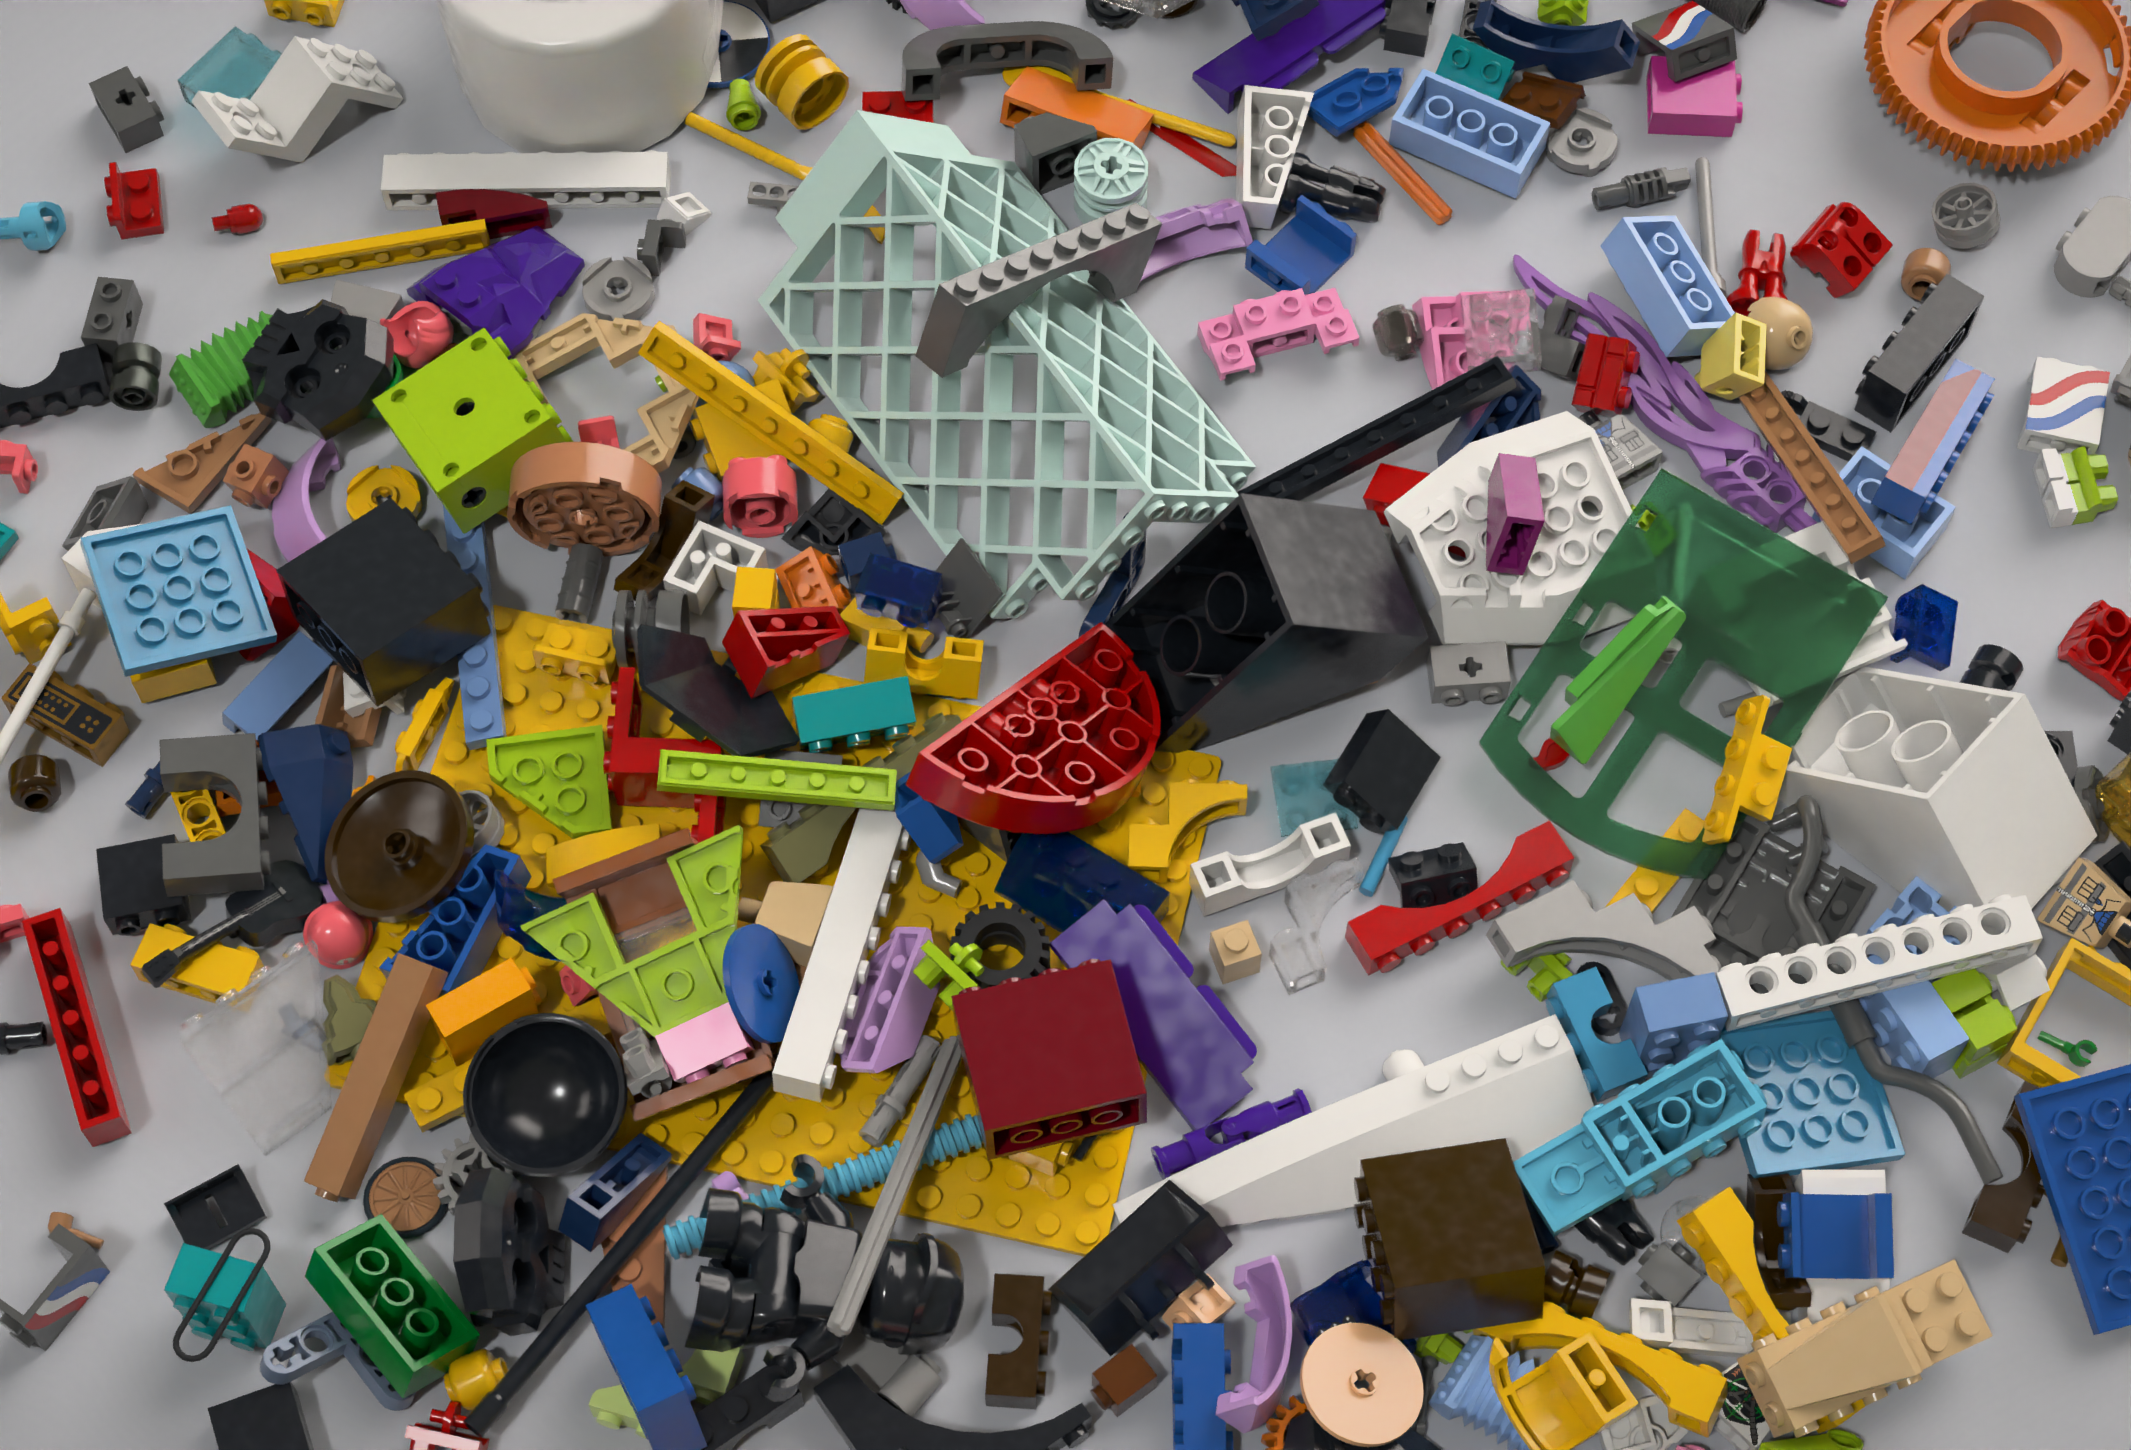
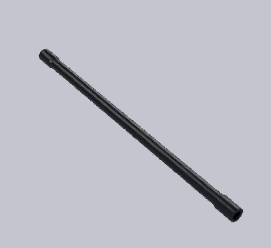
(497, 1400)

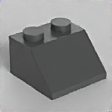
(1048, 149)

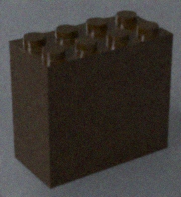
(1449, 1239)

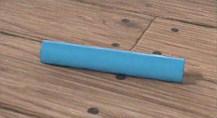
(1380, 860)

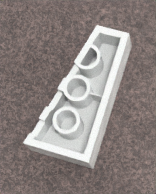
(1266, 144)

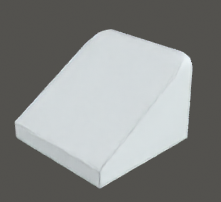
(684, 209)

